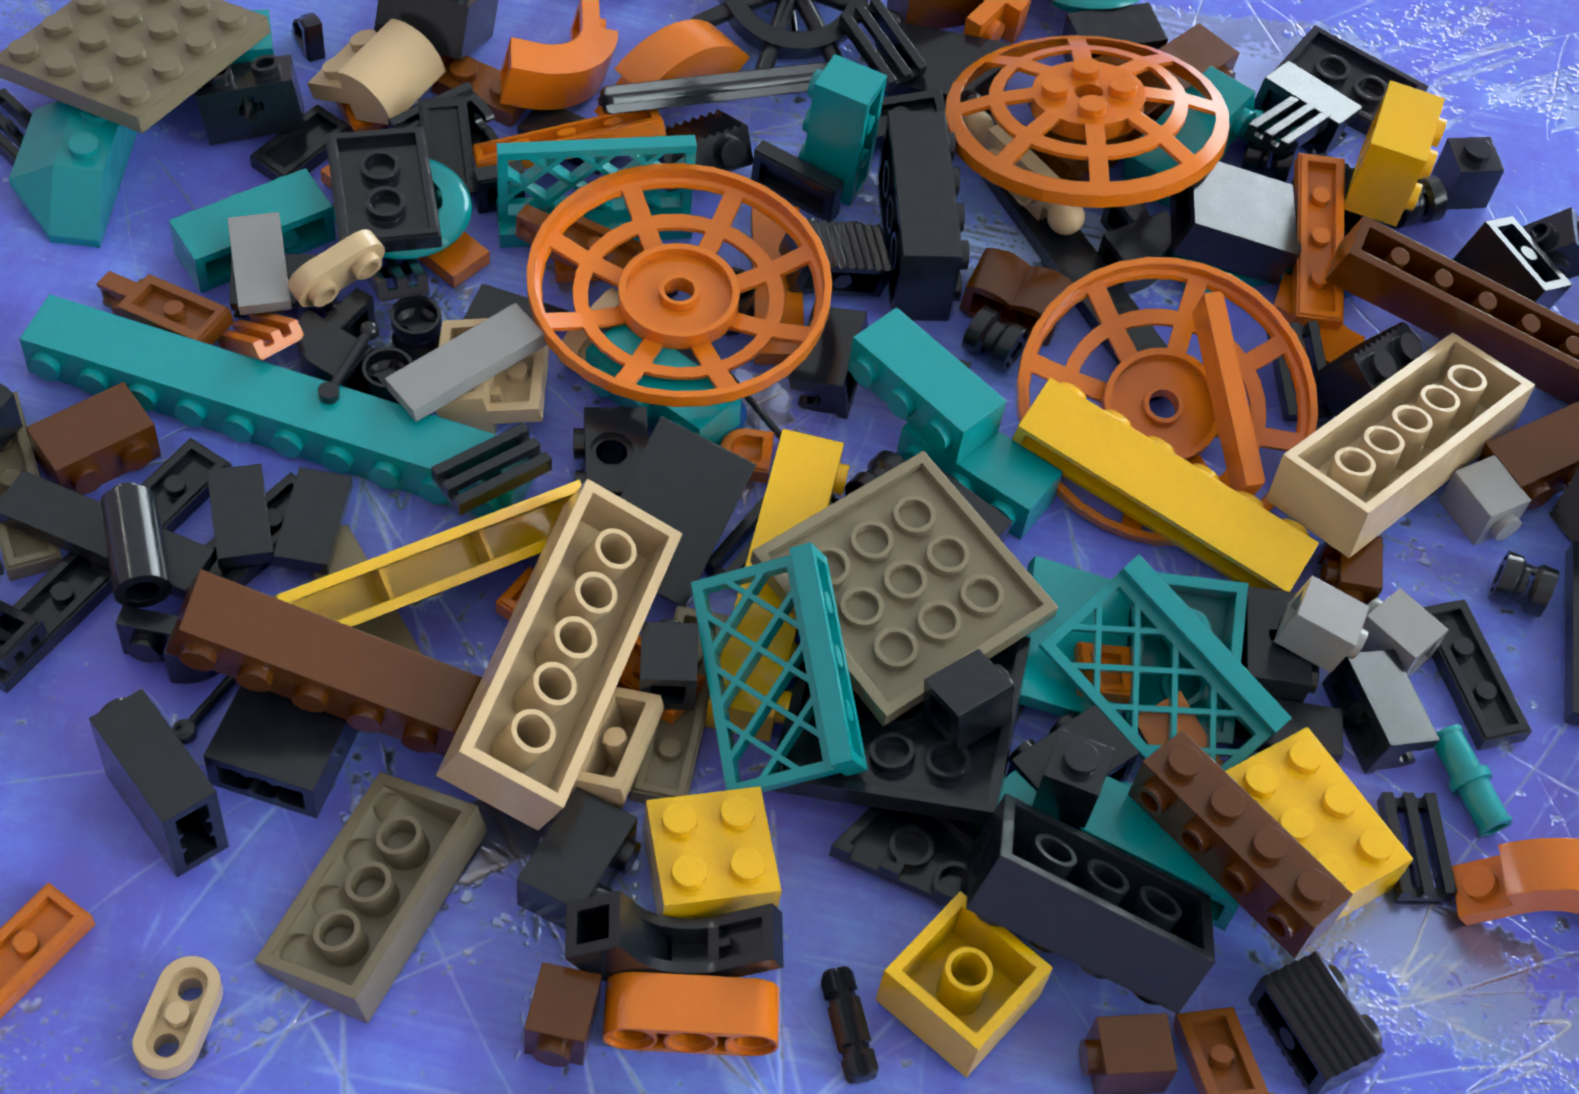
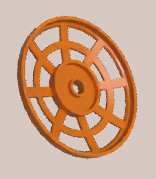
(1089, 104)
(673, 268)
(1167, 370)

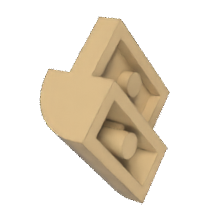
(380, 72)
(508, 397)
(620, 745)

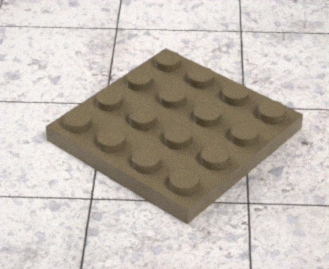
(131, 55)
(914, 582)

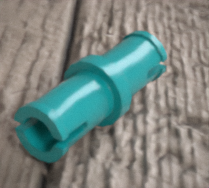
(1471, 781)

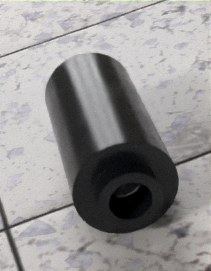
(135, 545)

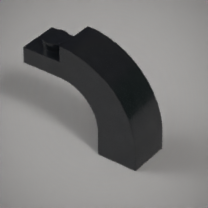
(617, 936)

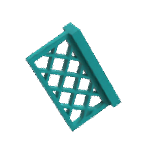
(596, 156)
(1188, 640)
(824, 661)

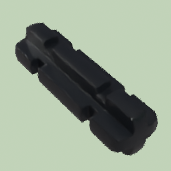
(849, 1025)

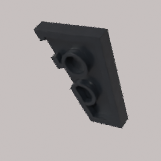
(910, 851)

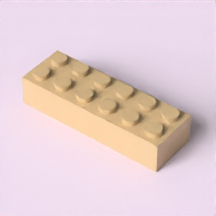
(1398, 444)
(560, 657)

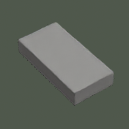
(259, 263)

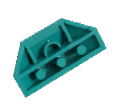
(71, 172)

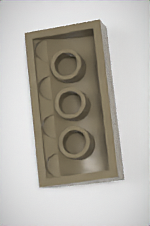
(373, 895)

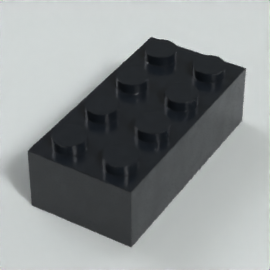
(922, 214)
(1091, 904)

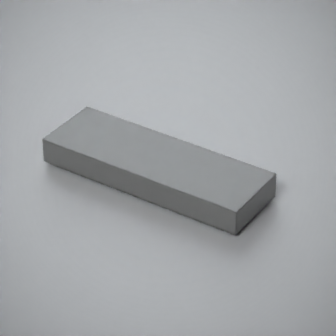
(465, 362)

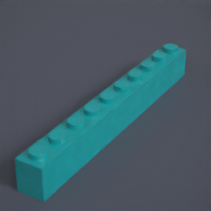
(250, 400)

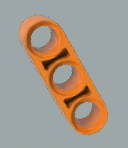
(691, 1014)

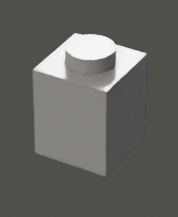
(1485, 501)
(1323, 625)
(1403, 626)

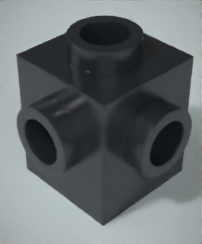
(1559, 239)

